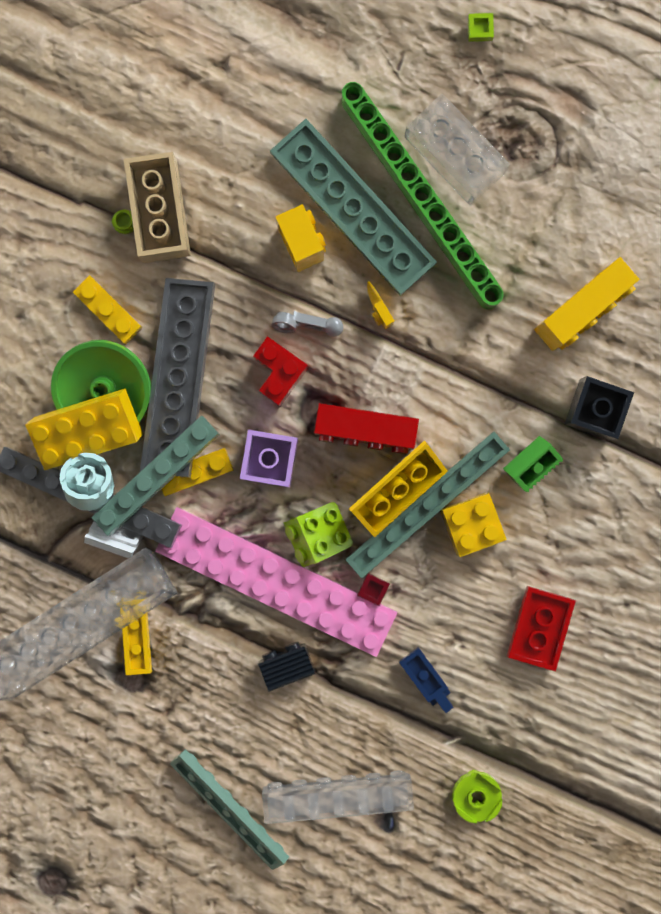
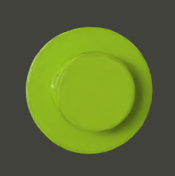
(123, 221)

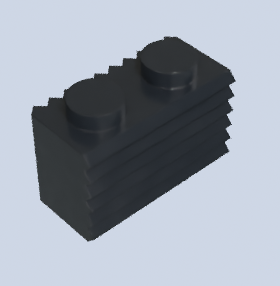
(286, 666)

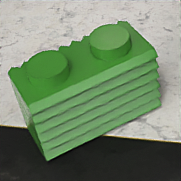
(533, 463)

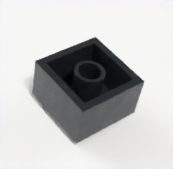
(599, 408)

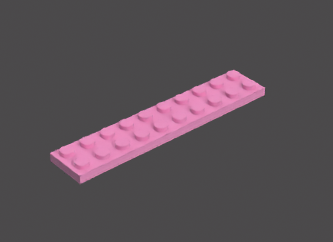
(279, 583)

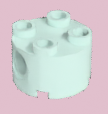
(87, 481)

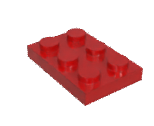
(541, 628)

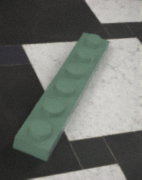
(155, 476)
(229, 810)

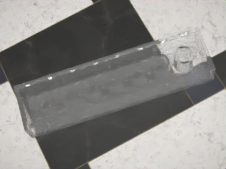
(82, 622)

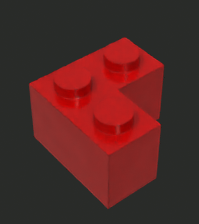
(285, 369)

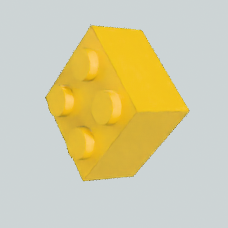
(300, 238)
(473, 524)

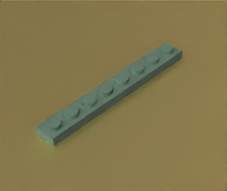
(428, 504)

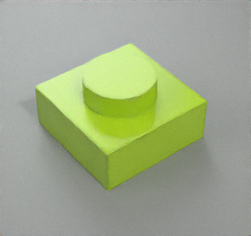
(480, 27)

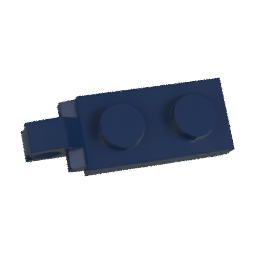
(426, 679)

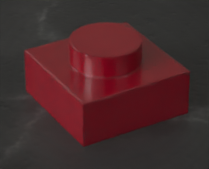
(373, 589)

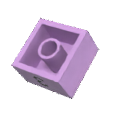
(269, 458)

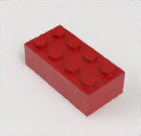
(366, 427)

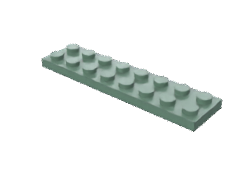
(353, 207)

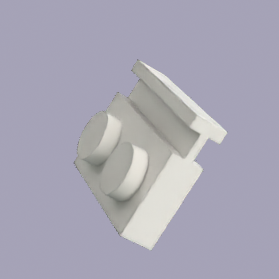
(121, 542)

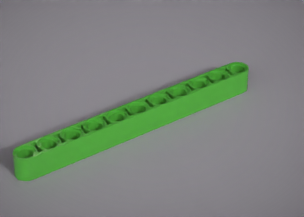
(405, 164)

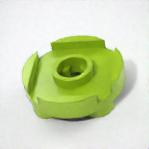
(479, 811)

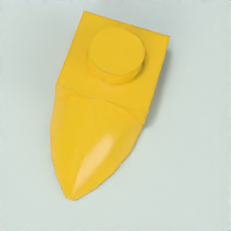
(381, 313)

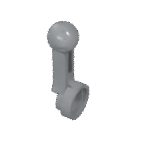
(288, 323)

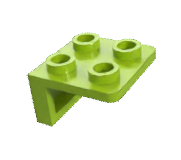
(318, 534)

